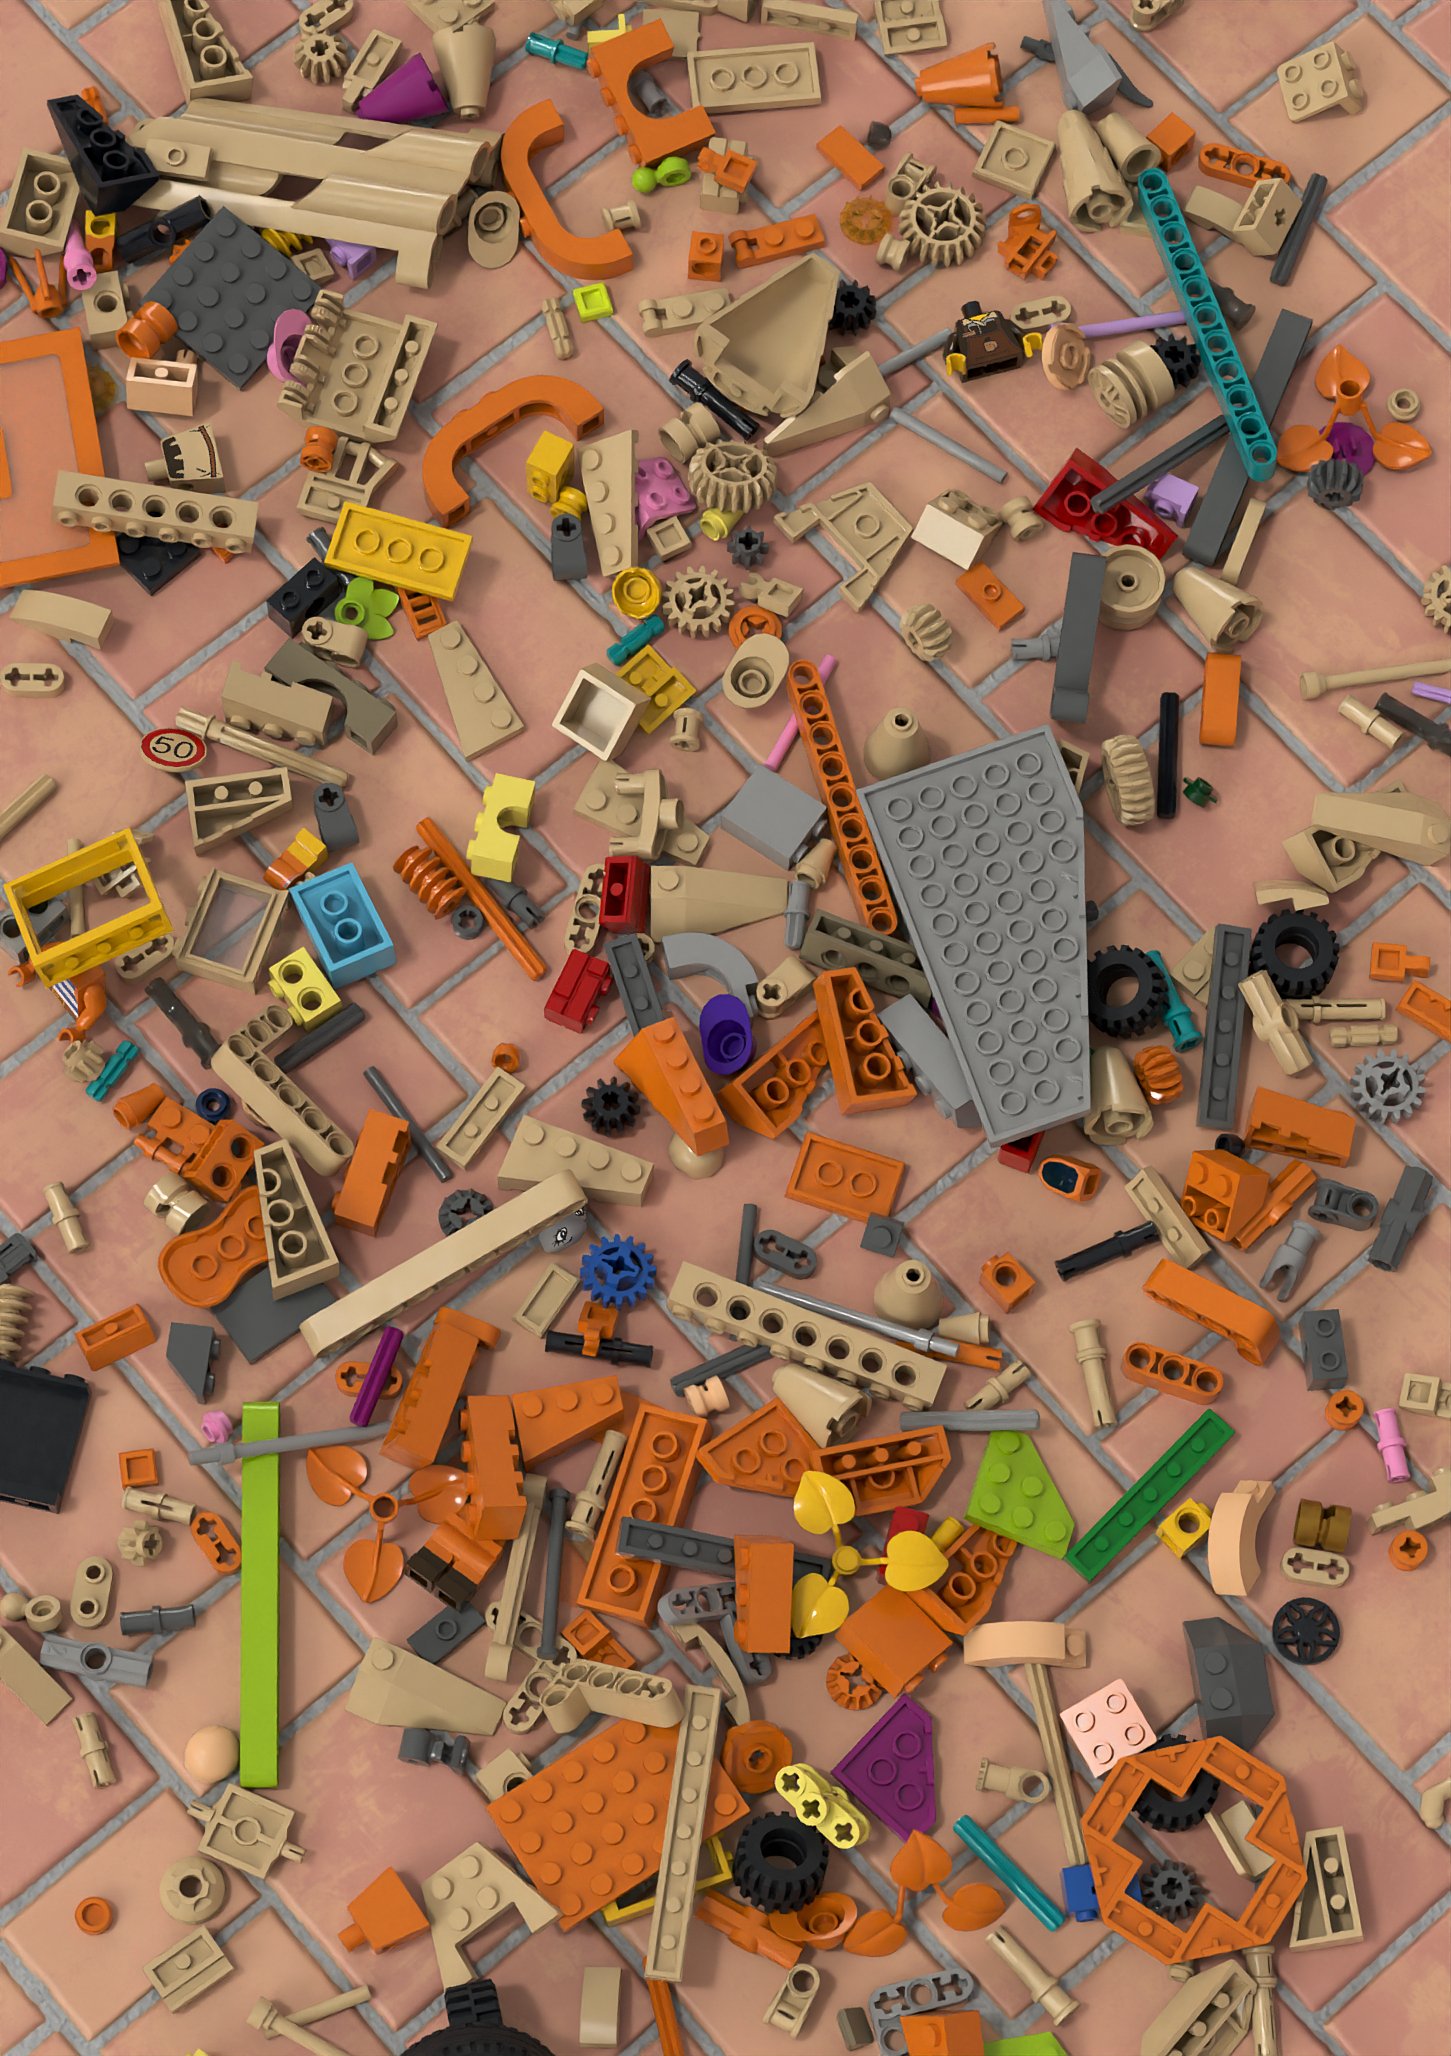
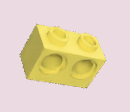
(310, 988)

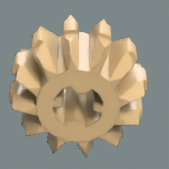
(320, 56)
(926, 632)

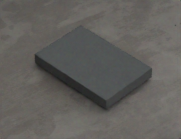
(259, 1322)

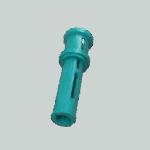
(1177, 1016)

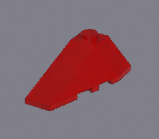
(1069, 508)

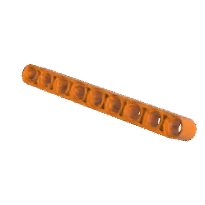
(839, 787)

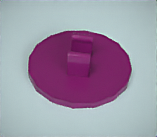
(1352, 444)

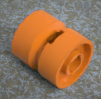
(147, 331)

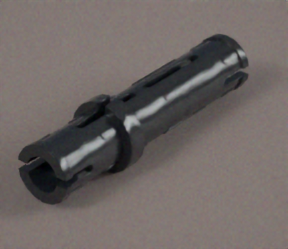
(1120, 1245)
(641, 1354)

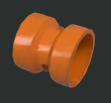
(319, 444)

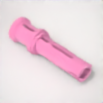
(78, 260)

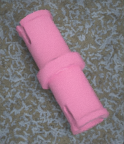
(1391, 1445)

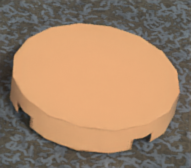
(1065, 356)

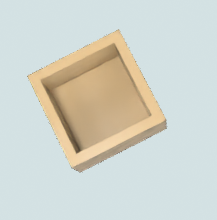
(601, 711)

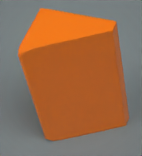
(115, 1337)

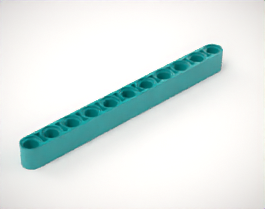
(1207, 336)

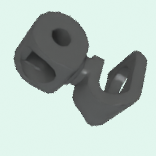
(421, 1748)

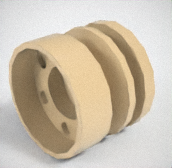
(1131, 384)

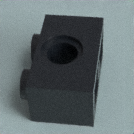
(303, 597)

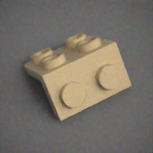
(1319, 82)

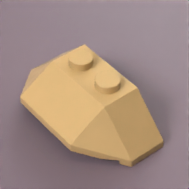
(1204, 2016)

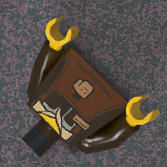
(986, 344)

